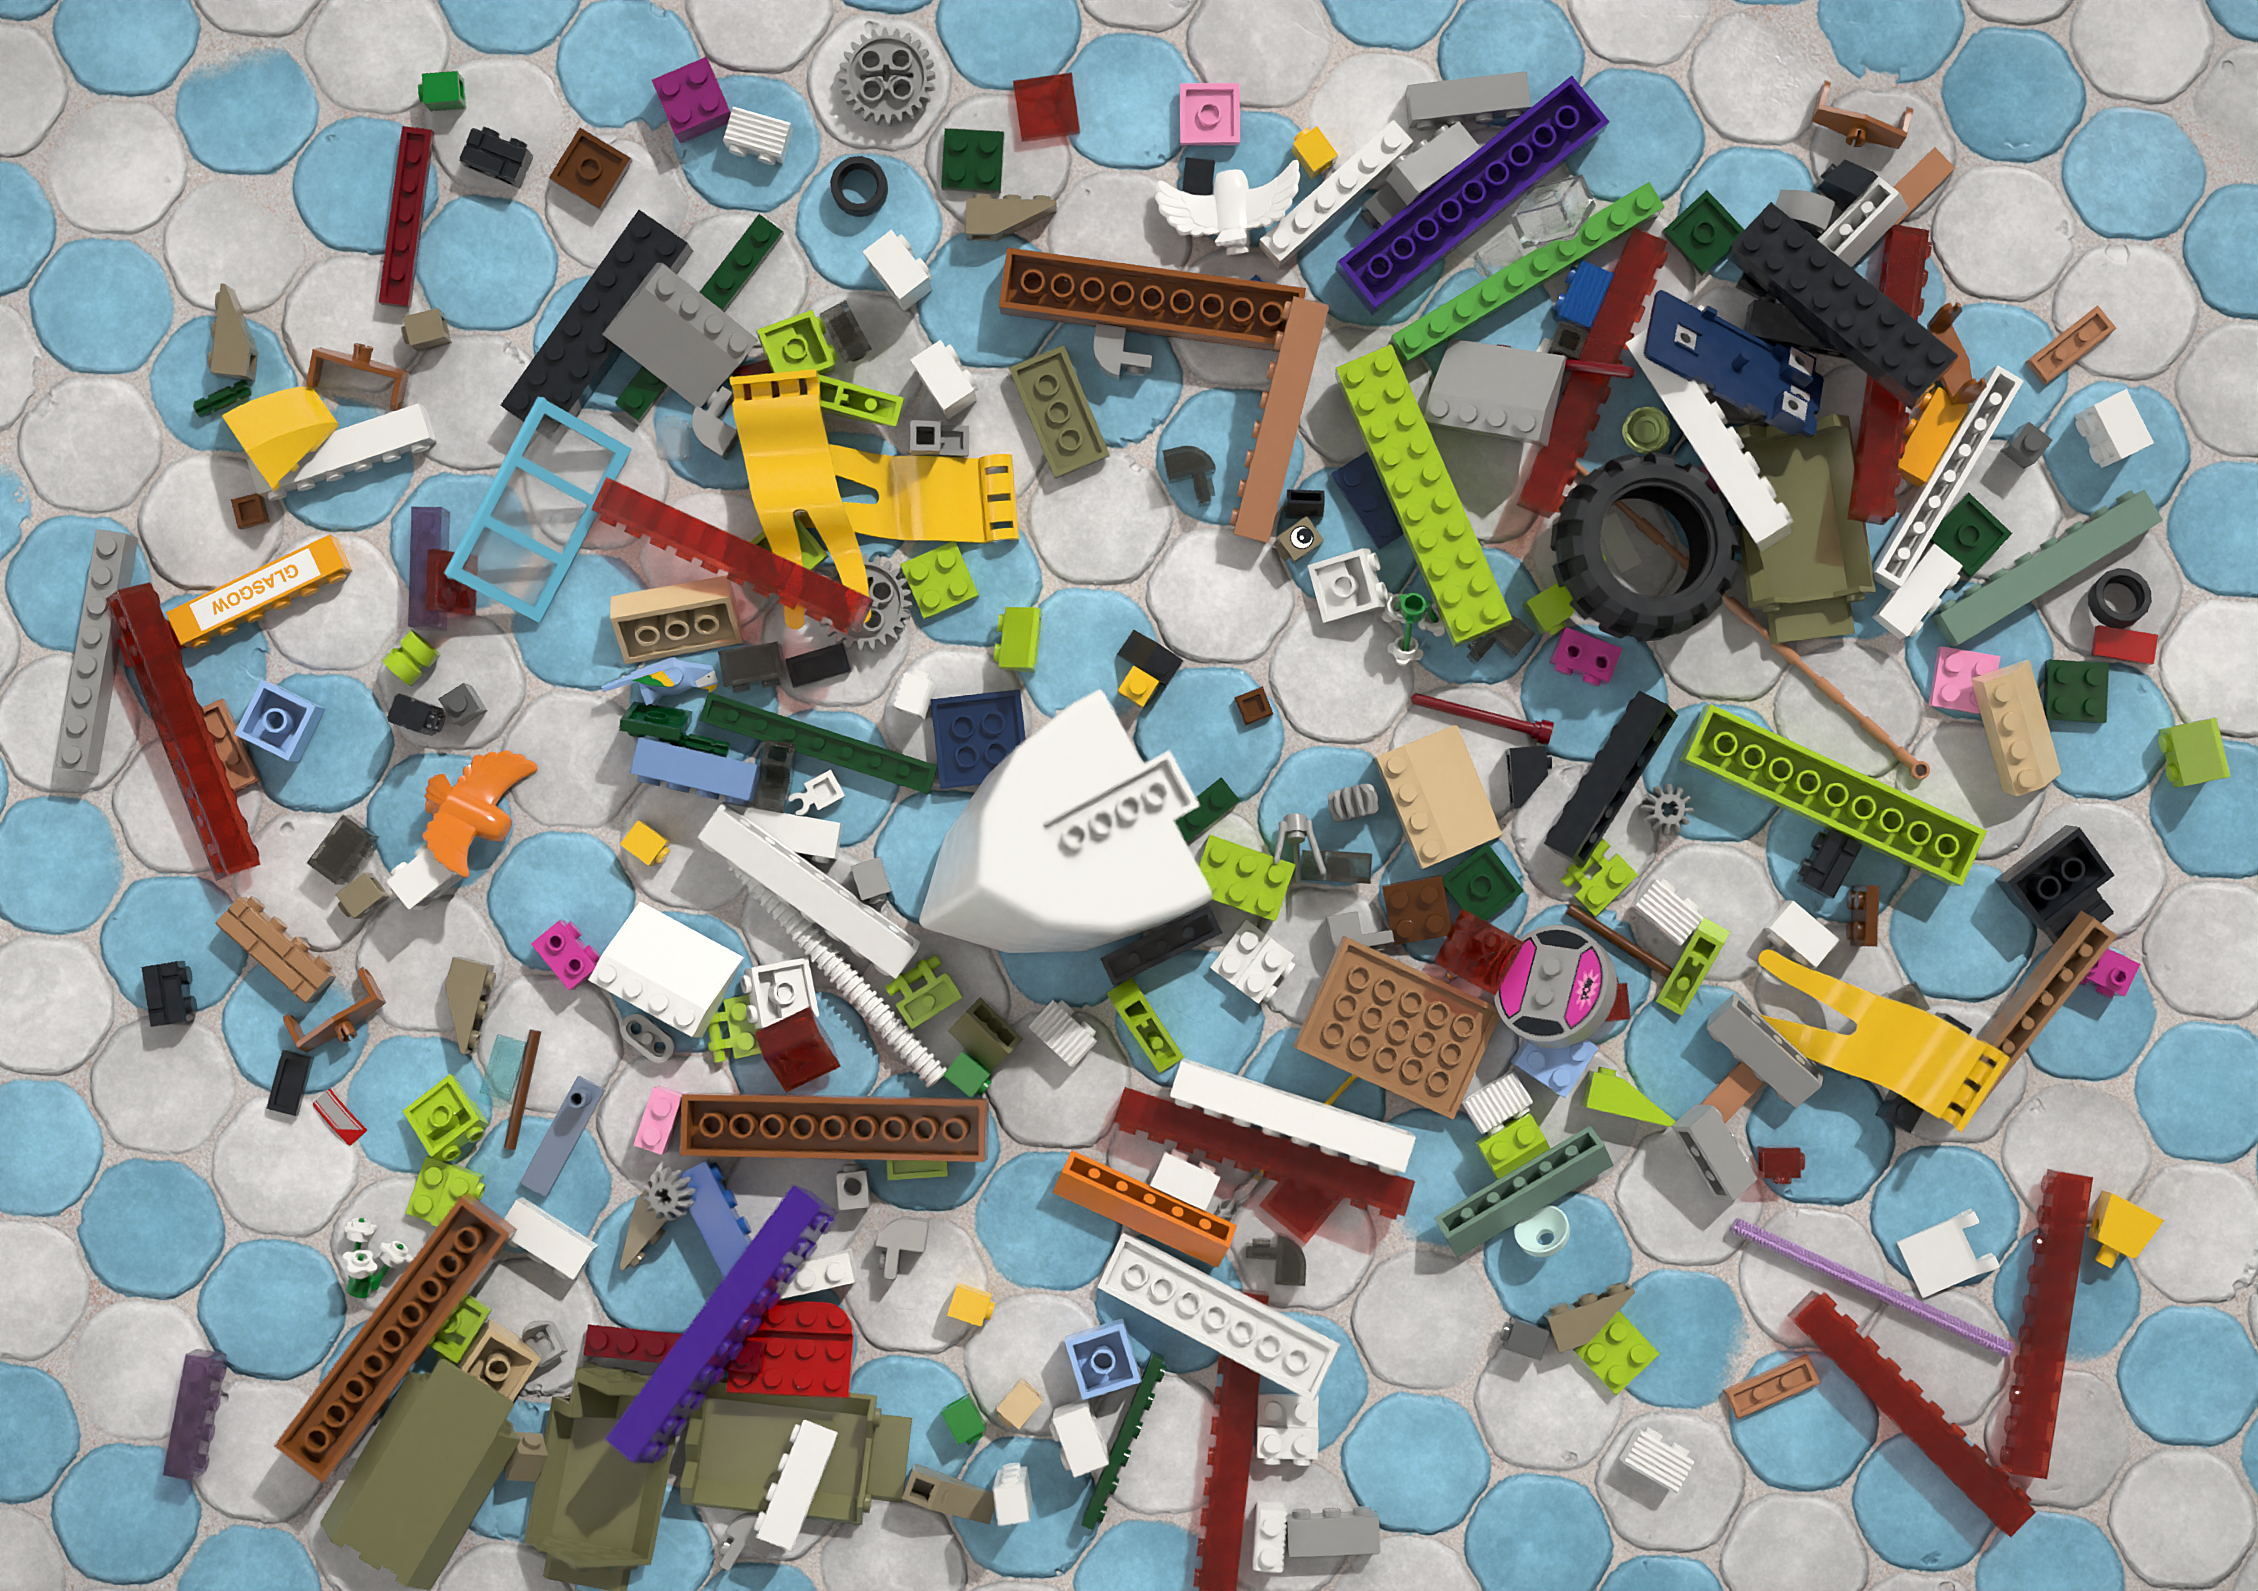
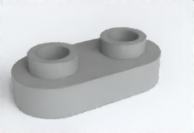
(648, 1038)

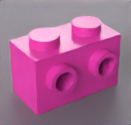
(1585, 656)
(567, 953)
(2112, 974)

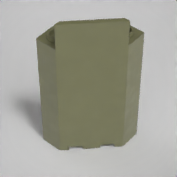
(1826, 561)
(741, 1438)
(423, 1474)

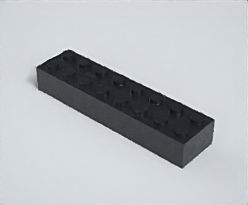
(1841, 306)
(576, 351)

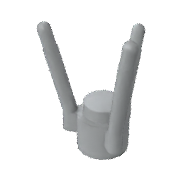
(1295, 829)

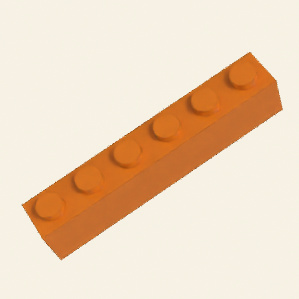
(1145, 1209)

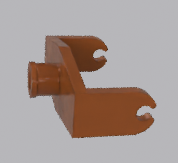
(1858, 125)
(359, 360)
(1958, 380)
(340, 1024)

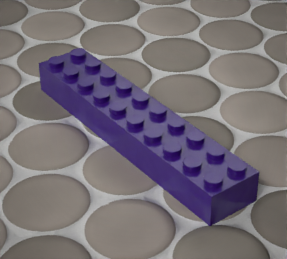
(1471, 195)
(722, 1326)

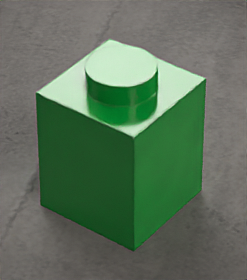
(442, 91)
(968, 1075)
(964, 1420)

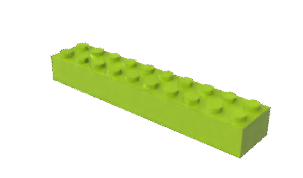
(1422, 496)
(1833, 795)

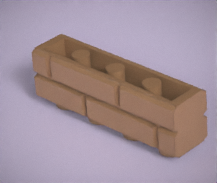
(275, 949)

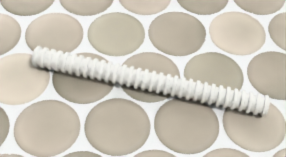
(848, 982)

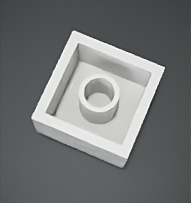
(897, 269)
(944, 380)
(2113, 429)
(421, 880)
(1080, 1437)

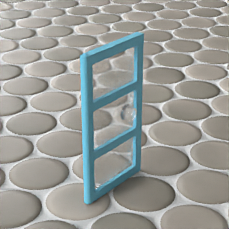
(537, 510)

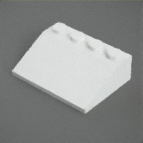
(667, 970)

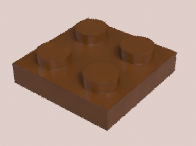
(590, 169)
(1864, 908)
(1417, 909)

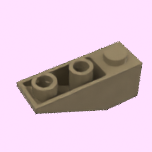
(997, 218)
(233, 347)
(466, 993)
(641, 1231)
(1581, 1321)
(949, 1495)

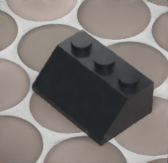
(2055, 876)

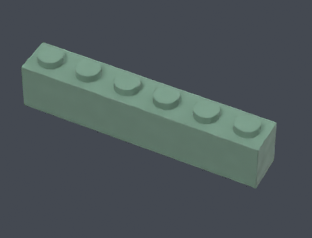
(1524, 1191)

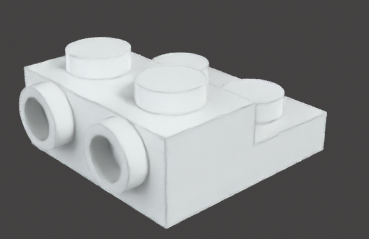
(1348, 585)
(1253, 962)
(778, 991)
(1287, 1428)

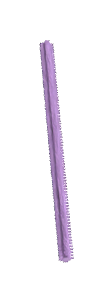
(1870, 1286)

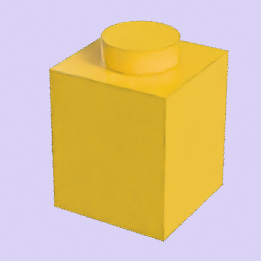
(1313, 151)
(1138, 687)
(646, 843)
(971, 1305)

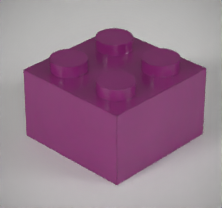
(692, 100)

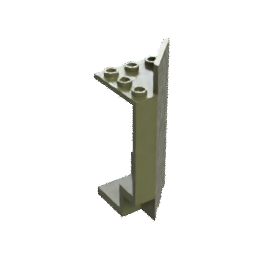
(592, 1503)

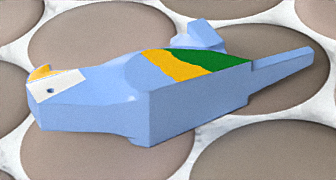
(668, 679)

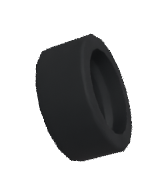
(857, 163)
(2134, 583)

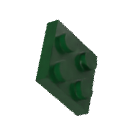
(972, 160)
(1703, 232)
(1970, 534)
(2076, 691)
(656, 721)
(1482, 884)

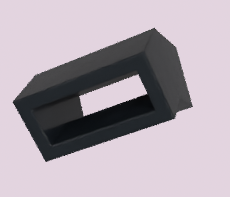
(1304, 503)

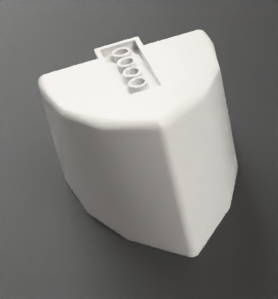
(1067, 843)

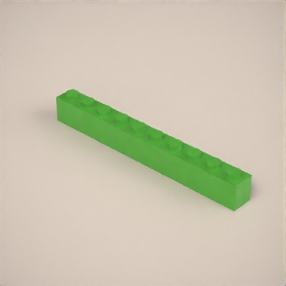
(1525, 275)

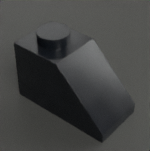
(1845, 183)
(1150, 657)
(1526, 771)

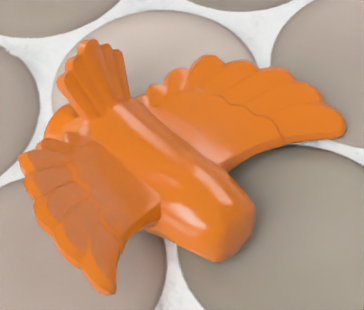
(471, 806)

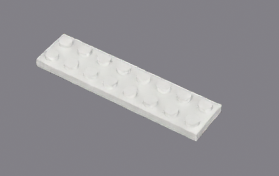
(1219, 1316)

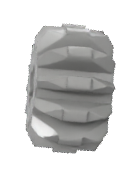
(1353, 803)
(1678, 807)
(661, 1199)

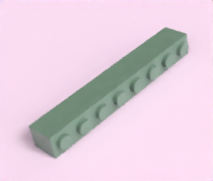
(2047, 568)

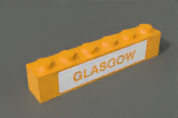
(259, 591)

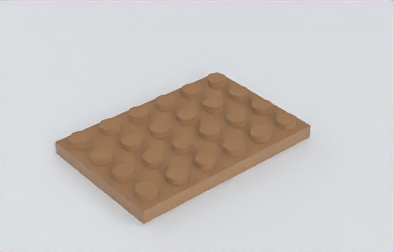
(1397, 1027)

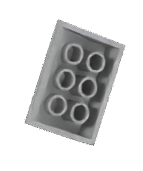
(679, 335)
(1496, 392)

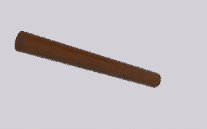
(1618, 940)
(522, 1089)

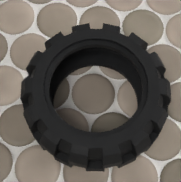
(1697, 510)

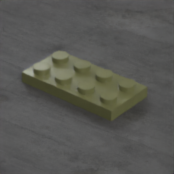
(1059, 412)

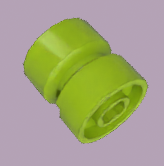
(411, 657)

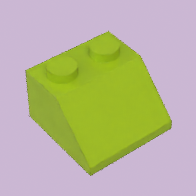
(1019, 639)
(2193, 752)
(1512, 1145)

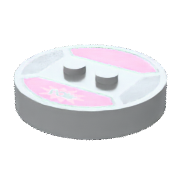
(1557, 987)

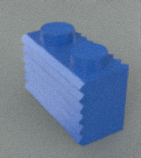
(1584, 295)

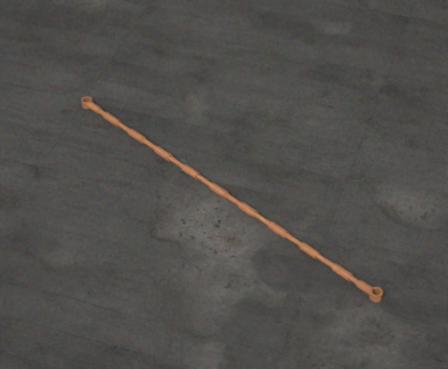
(1782, 648)

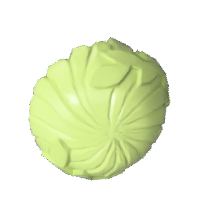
(1646, 430)

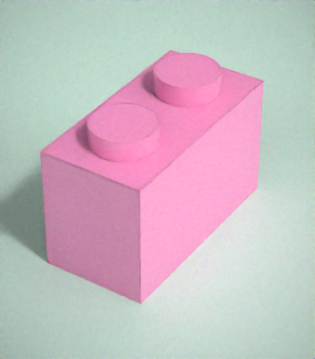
(659, 1120)

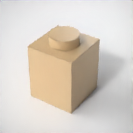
(1019, 1404)

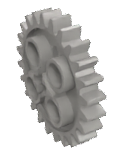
(887, 50)
(890, 609)

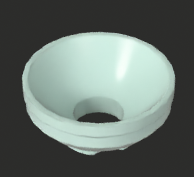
(1546, 1220)

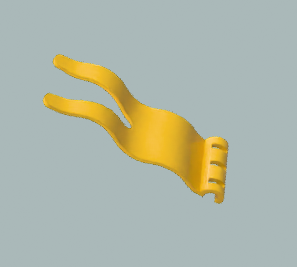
(794, 471)
(928, 496)
(1891, 1045)

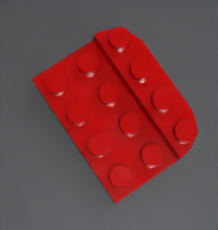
(804, 1352)

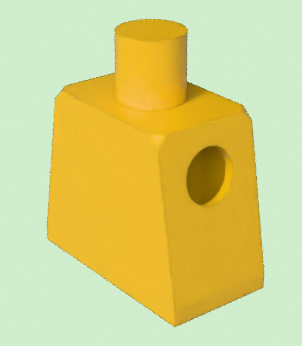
(2121, 1228)

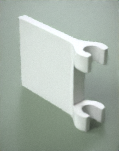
(1943, 1255)

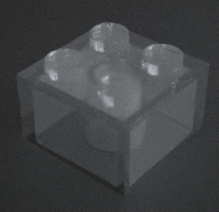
(1552, 212)

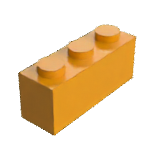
(1929, 435)

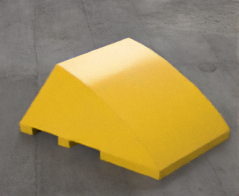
(281, 430)

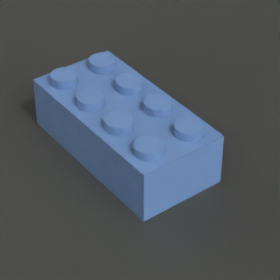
(695, 769)

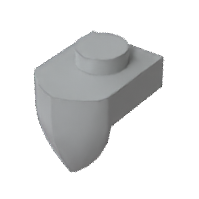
(544, 1340)

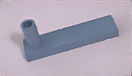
(562, 1136)

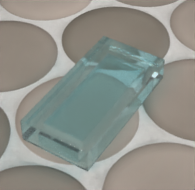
(503, 1067)

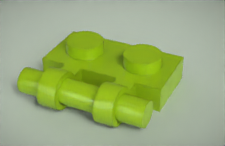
(1604, 884)
(929, 999)
(742, 1033)

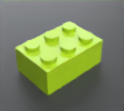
(1245, 877)

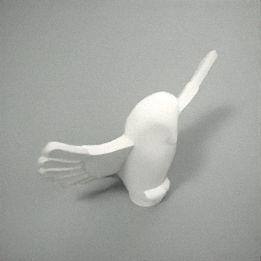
(1231, 208)

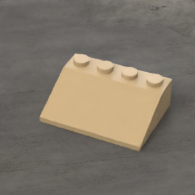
(1438, 796)

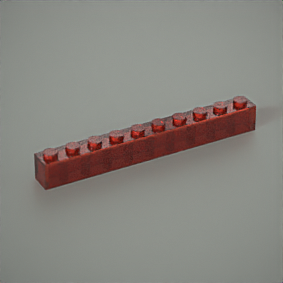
(1585, 391)
(1883, 414)
(732, 555)
(183, 730)
(1264, 1152)
(2046, 1323)
(1911, 1413)
(1229, 1472)

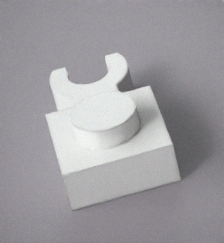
(821, 790)

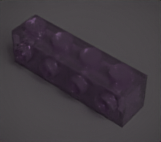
(195, 1414)

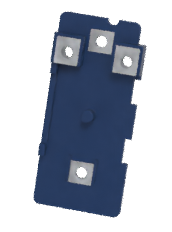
(1735, 364)

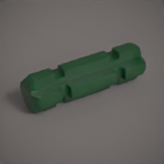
(222, 398)
(703, 744)

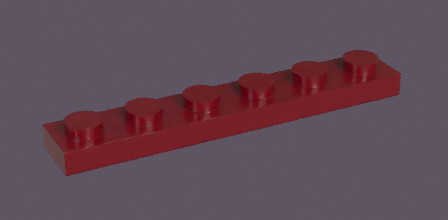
(406, 217)
(655, 1346)

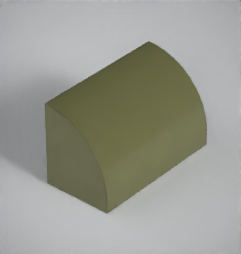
(985, 1034)

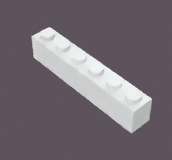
(1335, 194)
(355, 449)

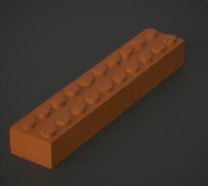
(1144, 299)
(834, 1127)
(395, 1337)

